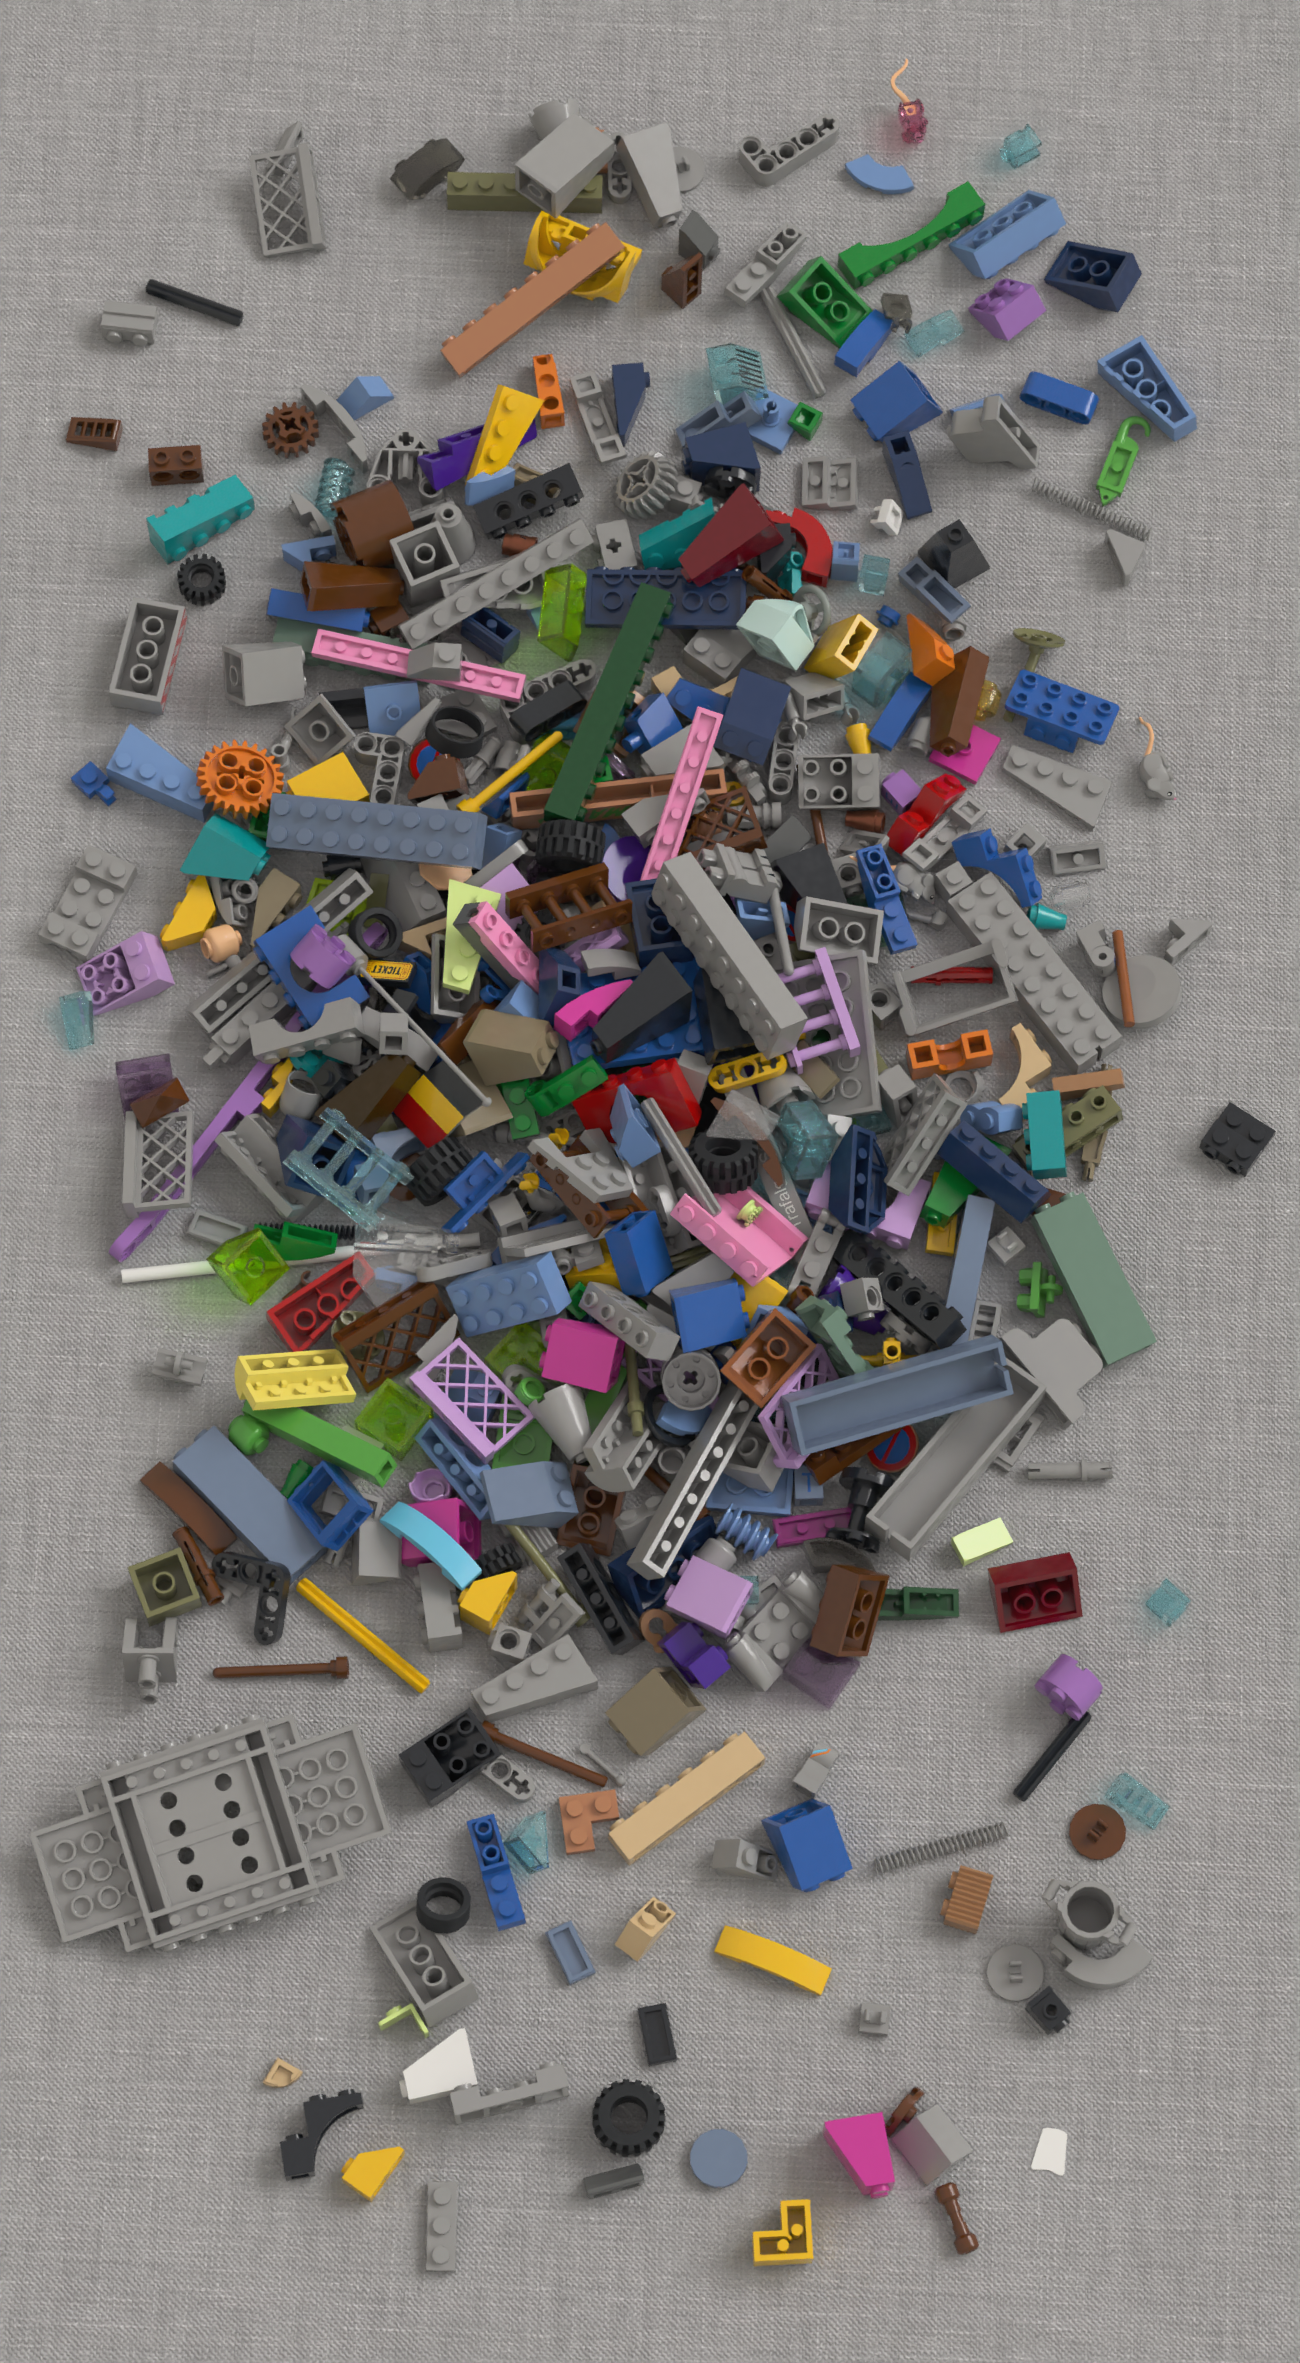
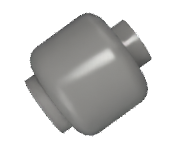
(718, 1553)

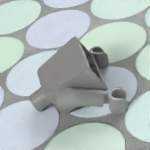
(815, 696)

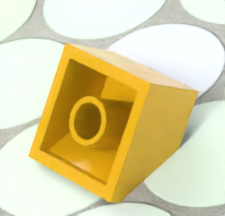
(487, 1600)

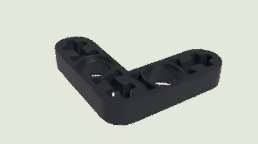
(263, 1580)

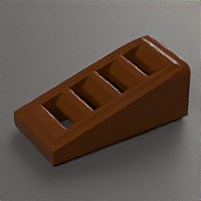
(103, 424)

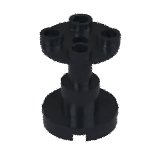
(863, 1497)

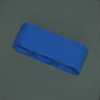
(1059, 398)

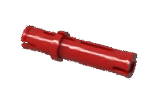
(959, 975)

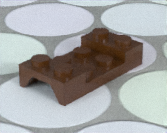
(831, 1461)

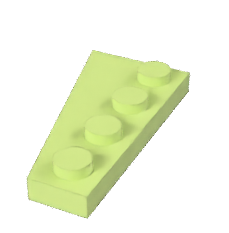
(460, 957)

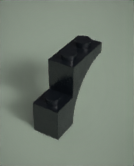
(320, 2115)

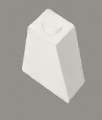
(440, 2070)

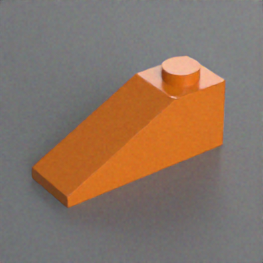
(930, 653)

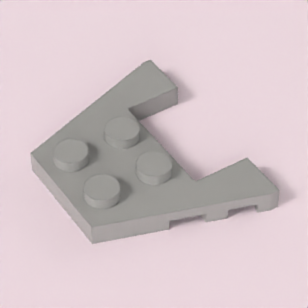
(593, 1174)

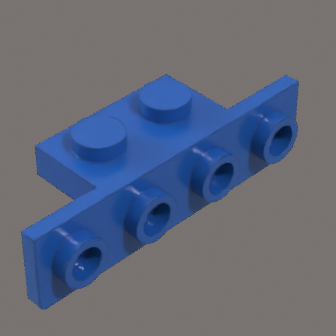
(477, 1184)

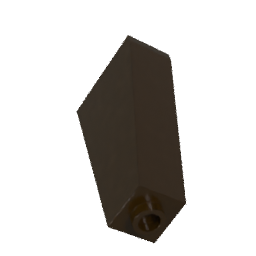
(374, 1094)

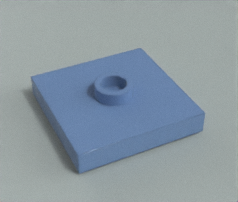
(391, 706)

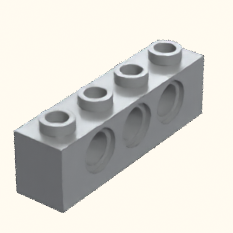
(629, 1321)

